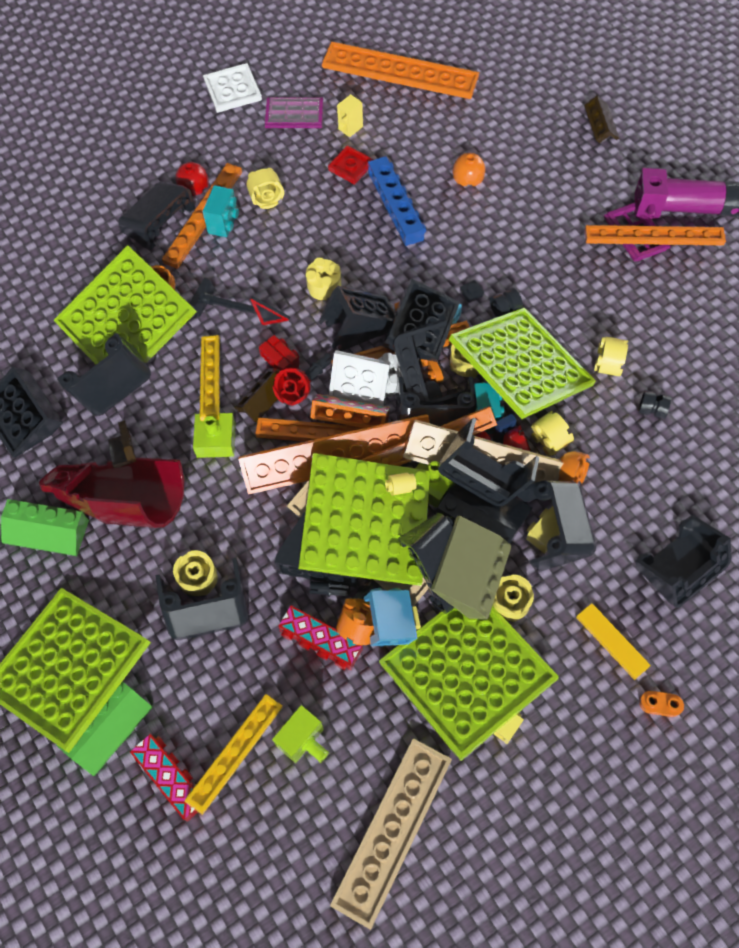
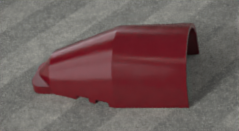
(131, 495)

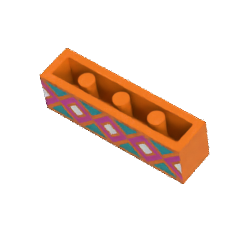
(348, 411)

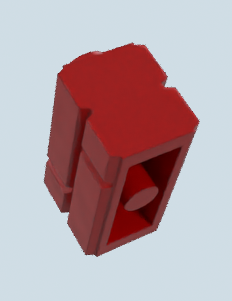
(278, 354)

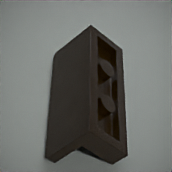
(600, 119)
(259, 397)
(122, 447)

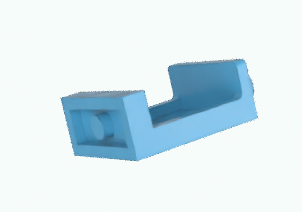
(391, 617)

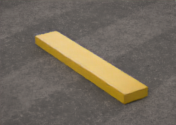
(210, 377)
(233, 754)

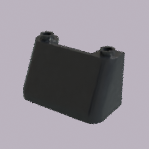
(153, 210)
(109, 379)
(427, 548)
(687, 562)

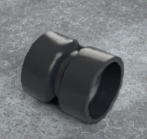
(505, 303)
(654, 404)

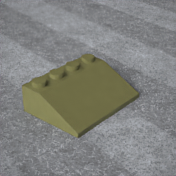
(471, 568)

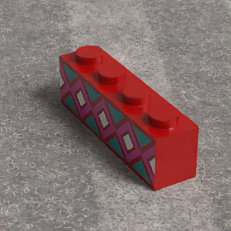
(319, 637)
(165, 773)

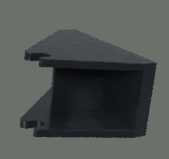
(361, 316)
(288, 560)

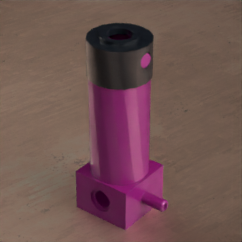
(660, 194)

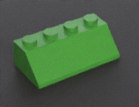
(42, 527)
(109, 729)

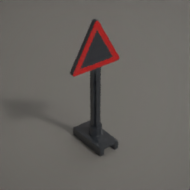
(265, 312)

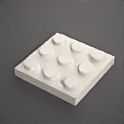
(232, 87)
(359, 378)

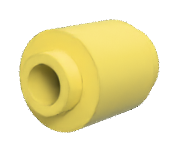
(400, 483)

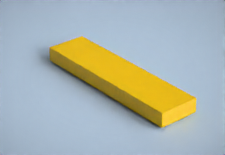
(613, 641)

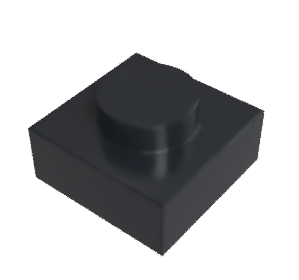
(471, 291)

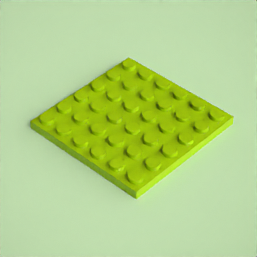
(125, 301)
(522, 362)
(357, 523)
(67, 668)
(468, 676)

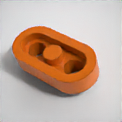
(434, 371)
(662, 704)

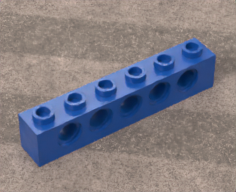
(396, 201)

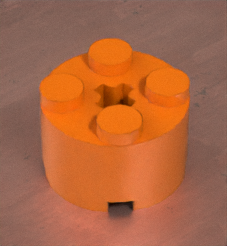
(356, 621)

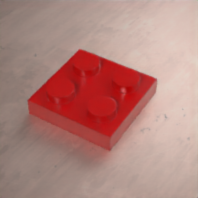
(350, 165)

